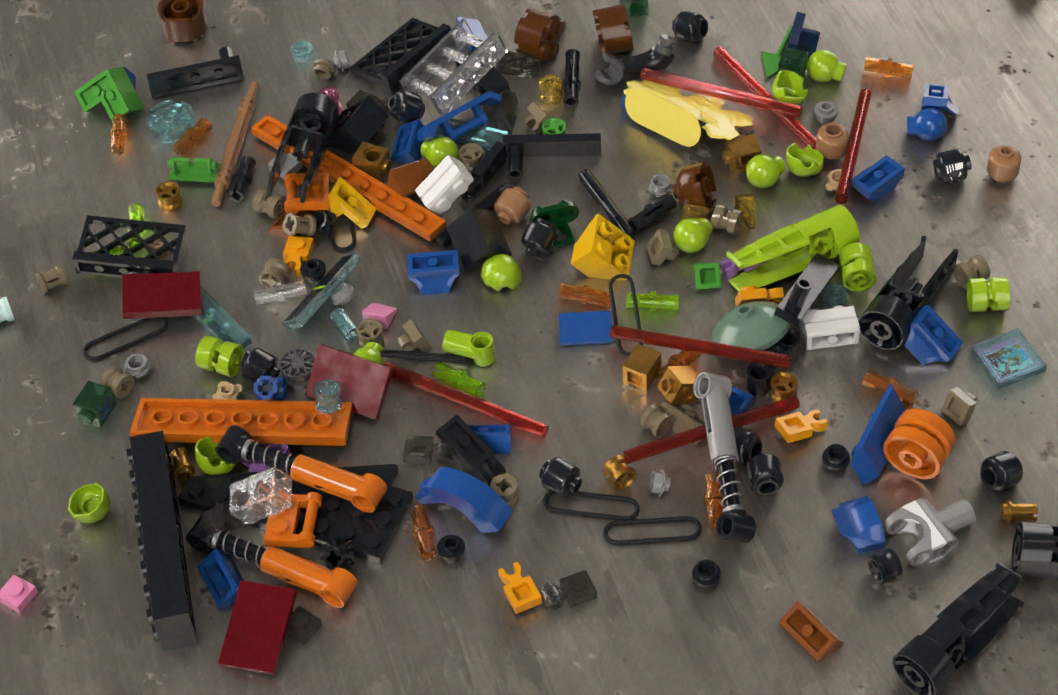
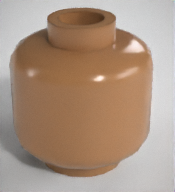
(832, 141)
(1004, 163)
(512, 205)

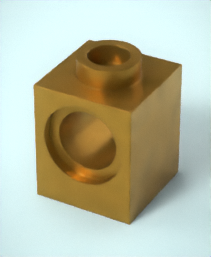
(740, 152)
(372, 160)
(641, 367)
(678, 384)

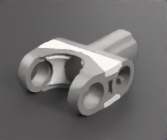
(930, 527)

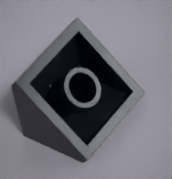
(477, 238)

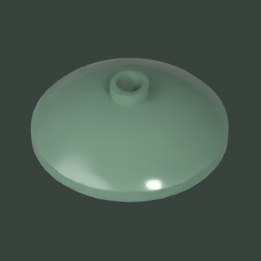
(751, 326)

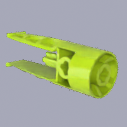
(794, 247)

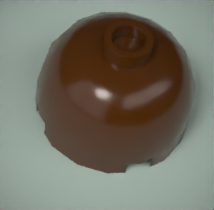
(695, 186)

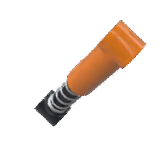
(362, 491)
(331, 585)

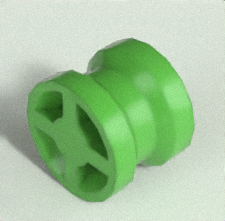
(554, 126)

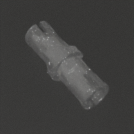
(280, 293)

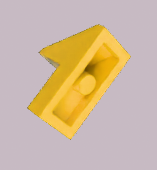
(347, 201)

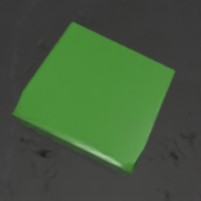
(707, 276)

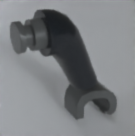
(656, 58)

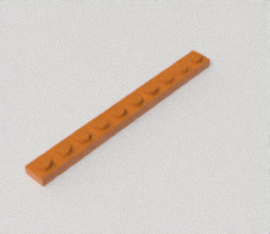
(377, 193)

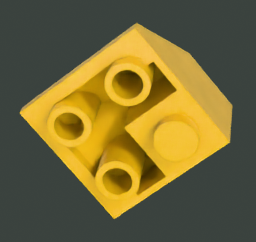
(603, 250)

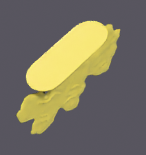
(679, 116)

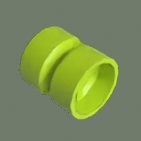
(857, 267)
(988, 294)
(218, 355)

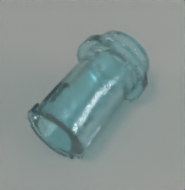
(341, 319)

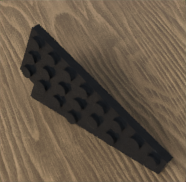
(369, 532)

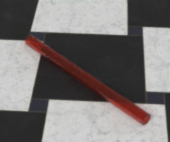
(757, 89)
(722, 92)
(853, 146)
(701, 346)
(468, 400)
(699, 433)

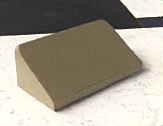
(684, 416)

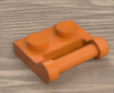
(316, 195)
(282, 527)

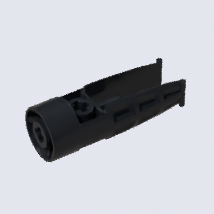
(307, 131)
(893, 309)
(1035, 550)
(960, 632)

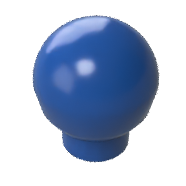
(928, 124)

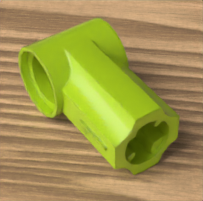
(477, 346)

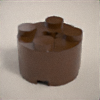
(183, 20)
(613, 29)
(539, 34)

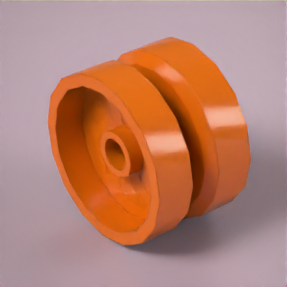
(919, 443)

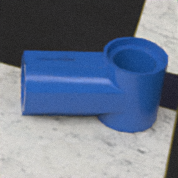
(270, 388)

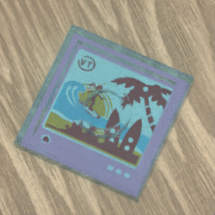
(1008, 358)

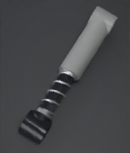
(714, 395)

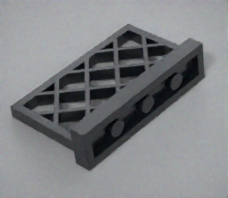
(406, 61)
(105, 264)

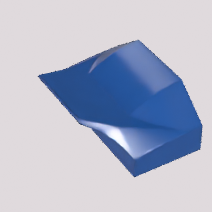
(938, 97)
(879, 178)
(433, 271)
(931, 338)
(860, 524)

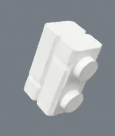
(444, 185)
(830, 328)

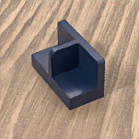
(803, 38)

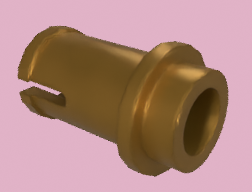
(182, 465)
(1018, 511)

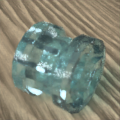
(327, 396)

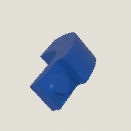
(467, 495)

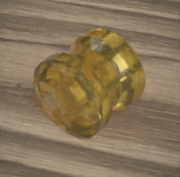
(550, 89)

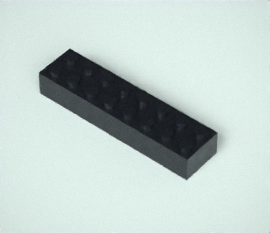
(161, 542)

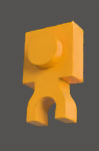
(297, 251)
(751, 293)
(798, 427)
(519, 591)

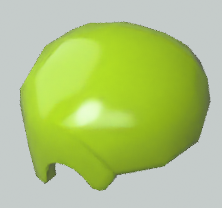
(789, 87)
(804, 161)
(501, 272)
(208, 459)
(89, 503)

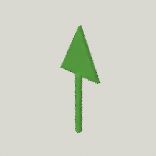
(771, 60)

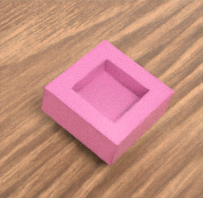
(17, 593)

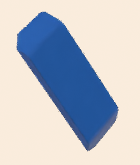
(428, 131)
(868, 454)

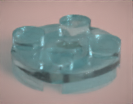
(167, 131)

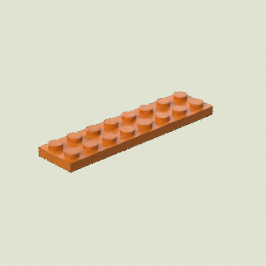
(263, 419)

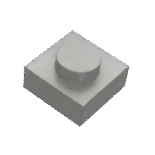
(290, 166)

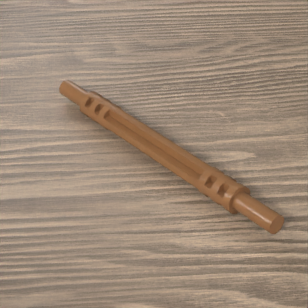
(235, 144)

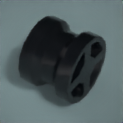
(885, 565)

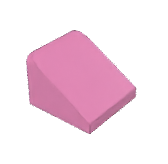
(381, 313)

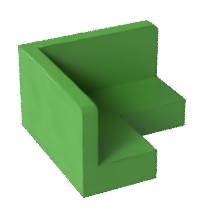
(112, 90)

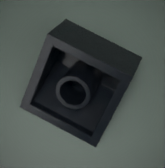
(358, 125)

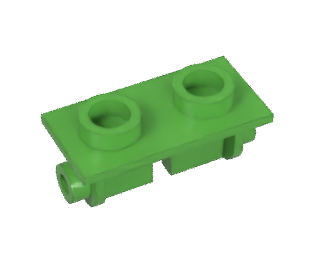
(197, 171)

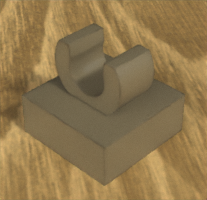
(538, 117)
(661, 247)
(413, 338)
(959, 405)

